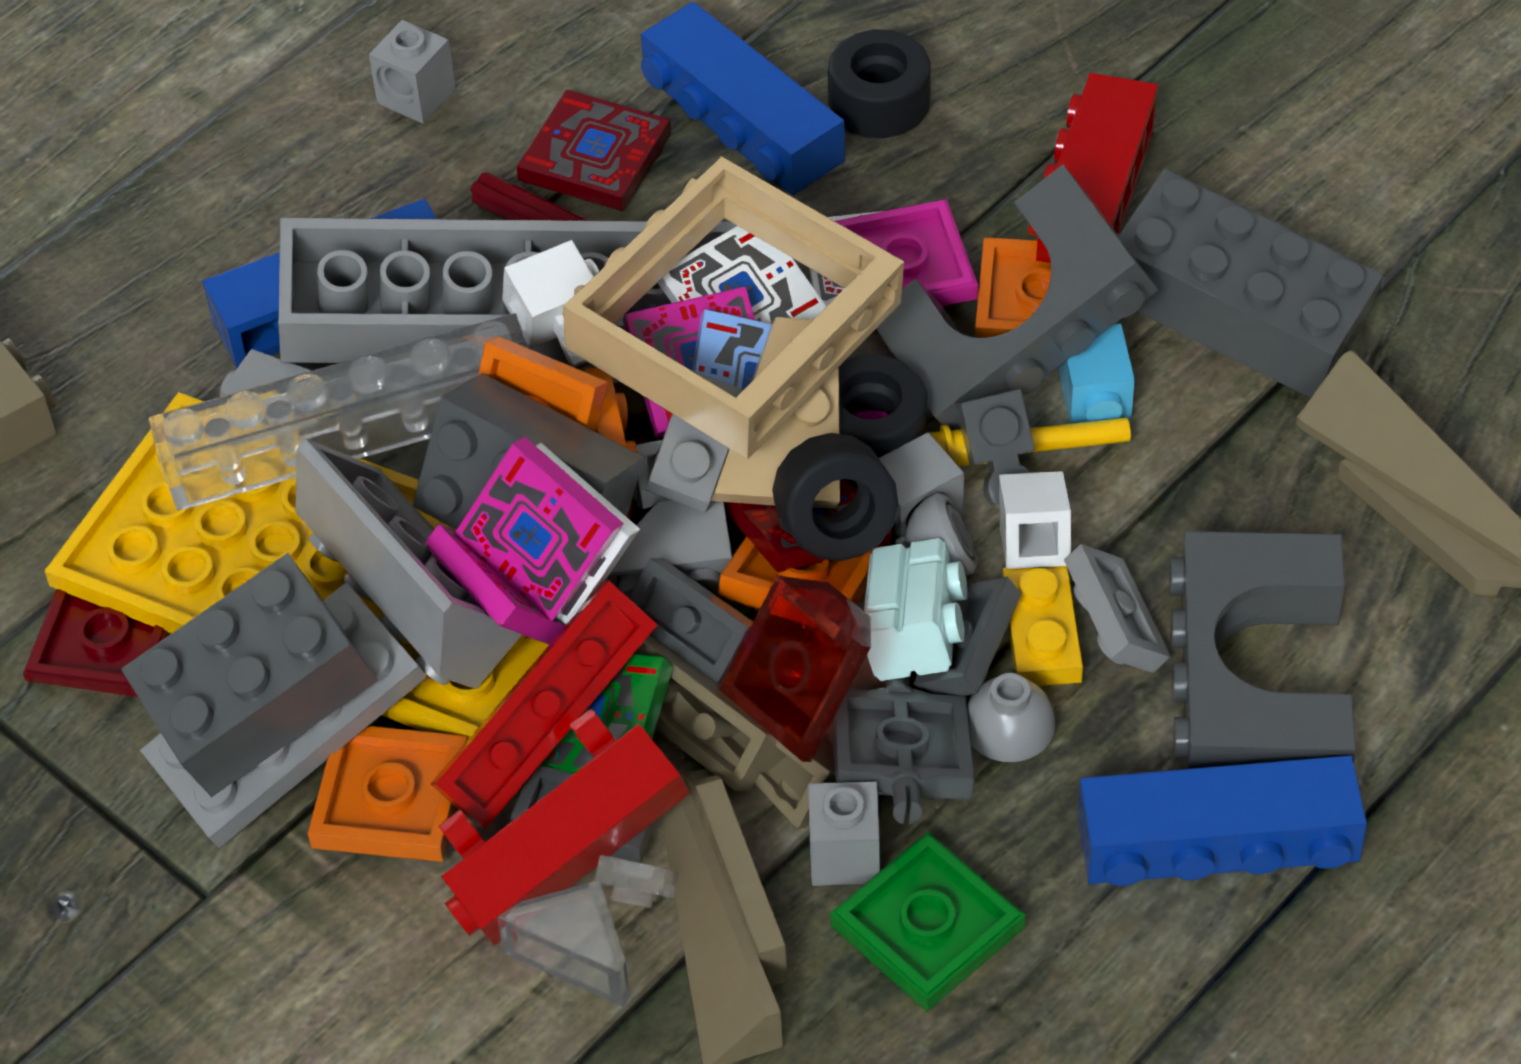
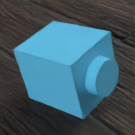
(1099, 380)

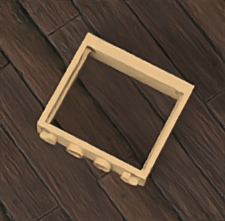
(729, 192)

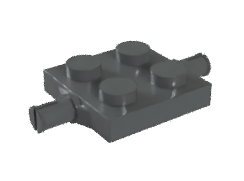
(905, 742)

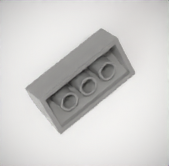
(381, 544)

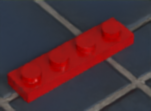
(544, 704)

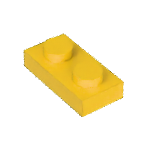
(1044, 627)

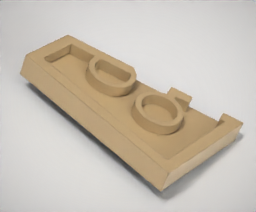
(753, 478)

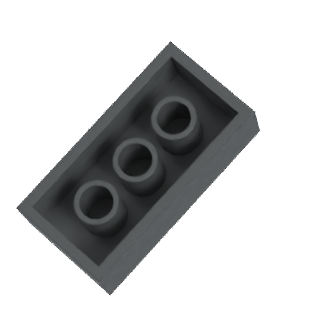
(1247, 283)

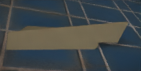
(1414, 478)
(732, 742)
(724, 925)

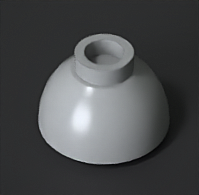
(940, 519)
(1010, 719)

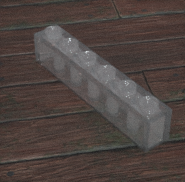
(347, 406)

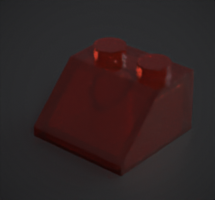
(799, 661)

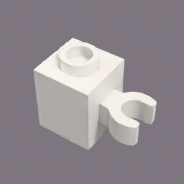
(539, 290)

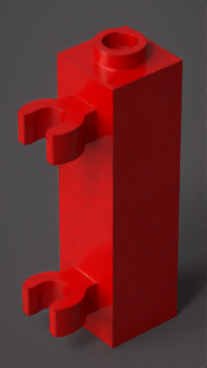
(563, 832)

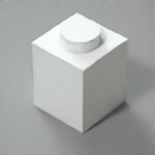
(1034, 519)

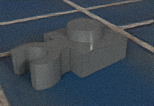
(995, 433)

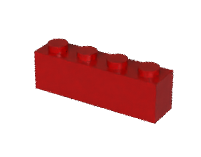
(1105, 143)

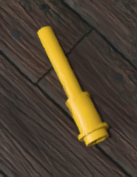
(1046, 437)

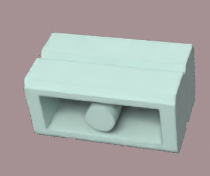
(914, 608)

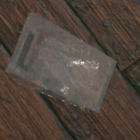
(570, 939)

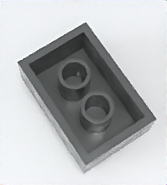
(478, 427)
(248, 675)

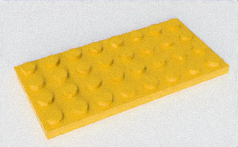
(175, 564)

